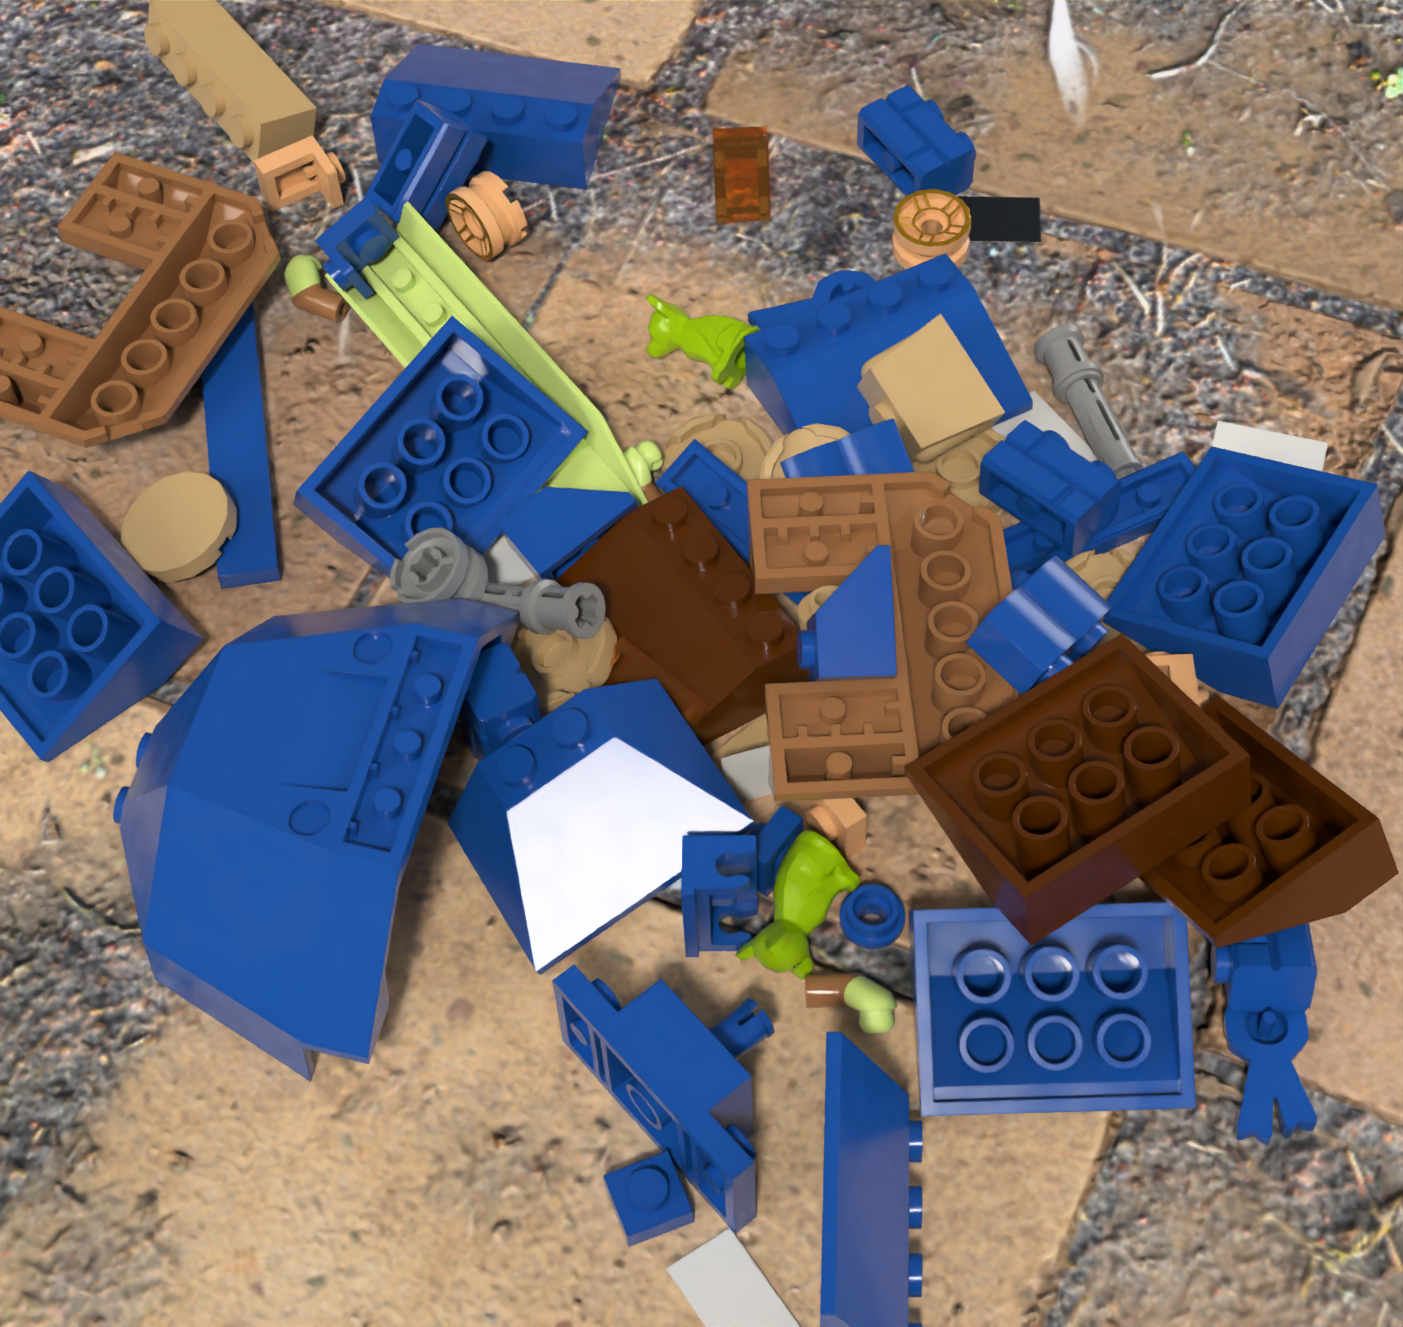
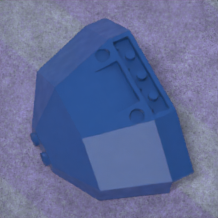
(287, 811)

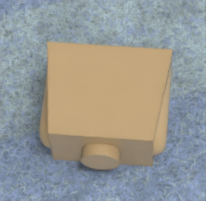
(929, 392)

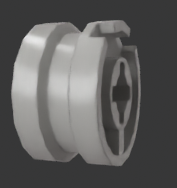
(438, 569)

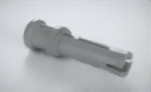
(1080, 385)
(549, 607)

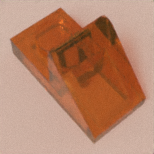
(741, 174)

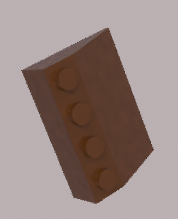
(692, 609)
(1082, 786)
(1281, 861)

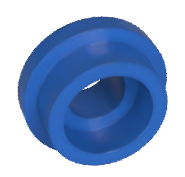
(877, 901)

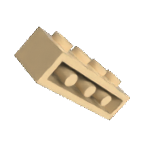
(229, 75)

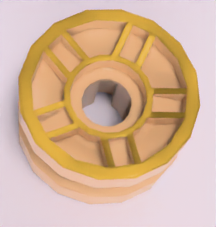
(485, 216)
(929, 226)

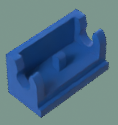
(717, 884)

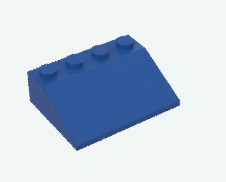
(536, 112)
(813, 361)
(439, 450)
(1249, 570)
(76, 620)
(1056, 1025)
(867, 1194)

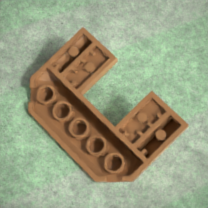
(203, 266)
(945, 580)

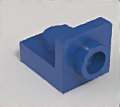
(354, 243)

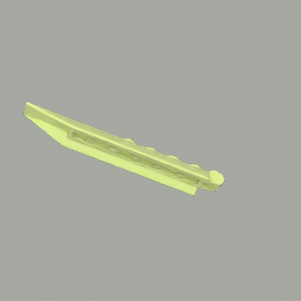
(423, 285)

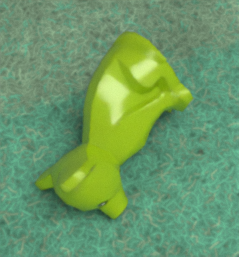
(705, 339)
(802, 896)

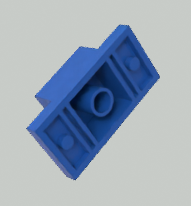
(674, 1080)

